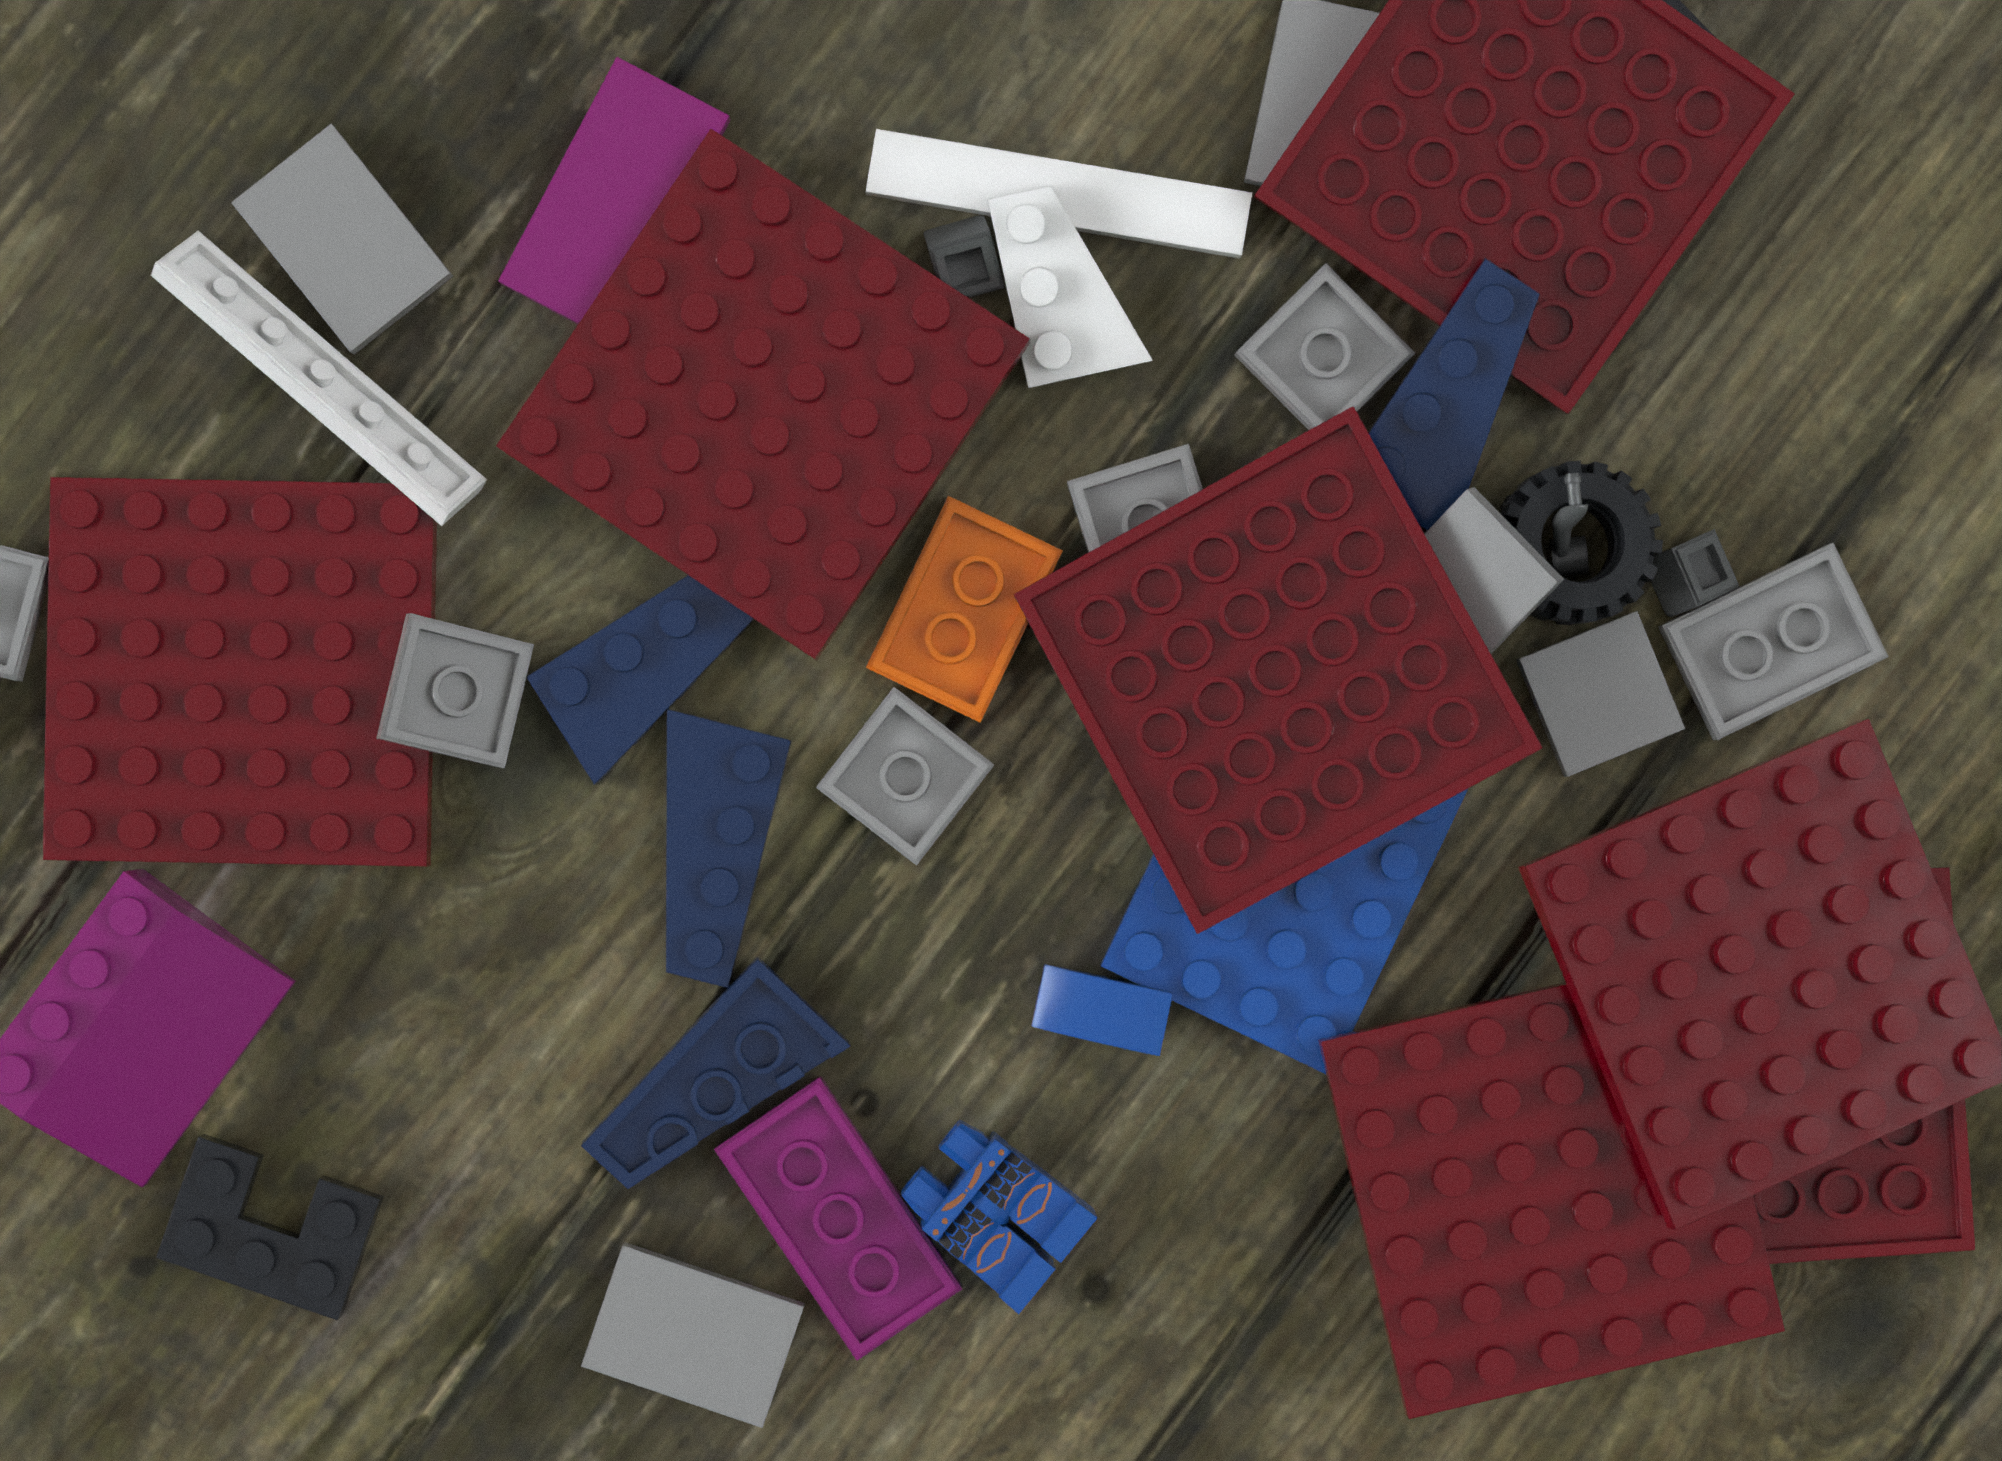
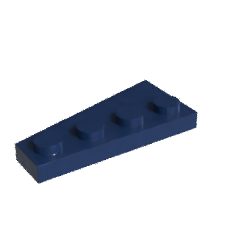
(1451, 395)
(634, 670)
(717, 827)
(728, 1061)

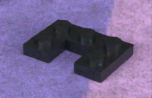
(301, 1269)

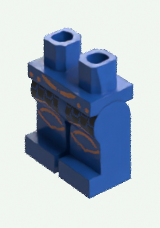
(976, 1208)

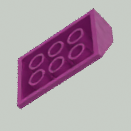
(136, 1027)

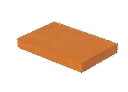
(959, 609)

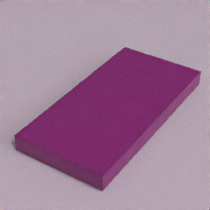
(607, 188)
(838, 1218)

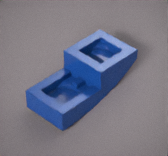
(1102, 1009)

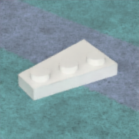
(1058, 292)

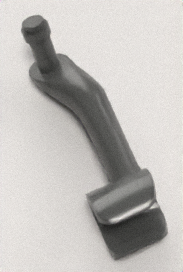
(1569, 552)

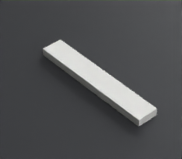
(1093, 196)
(318, 377)

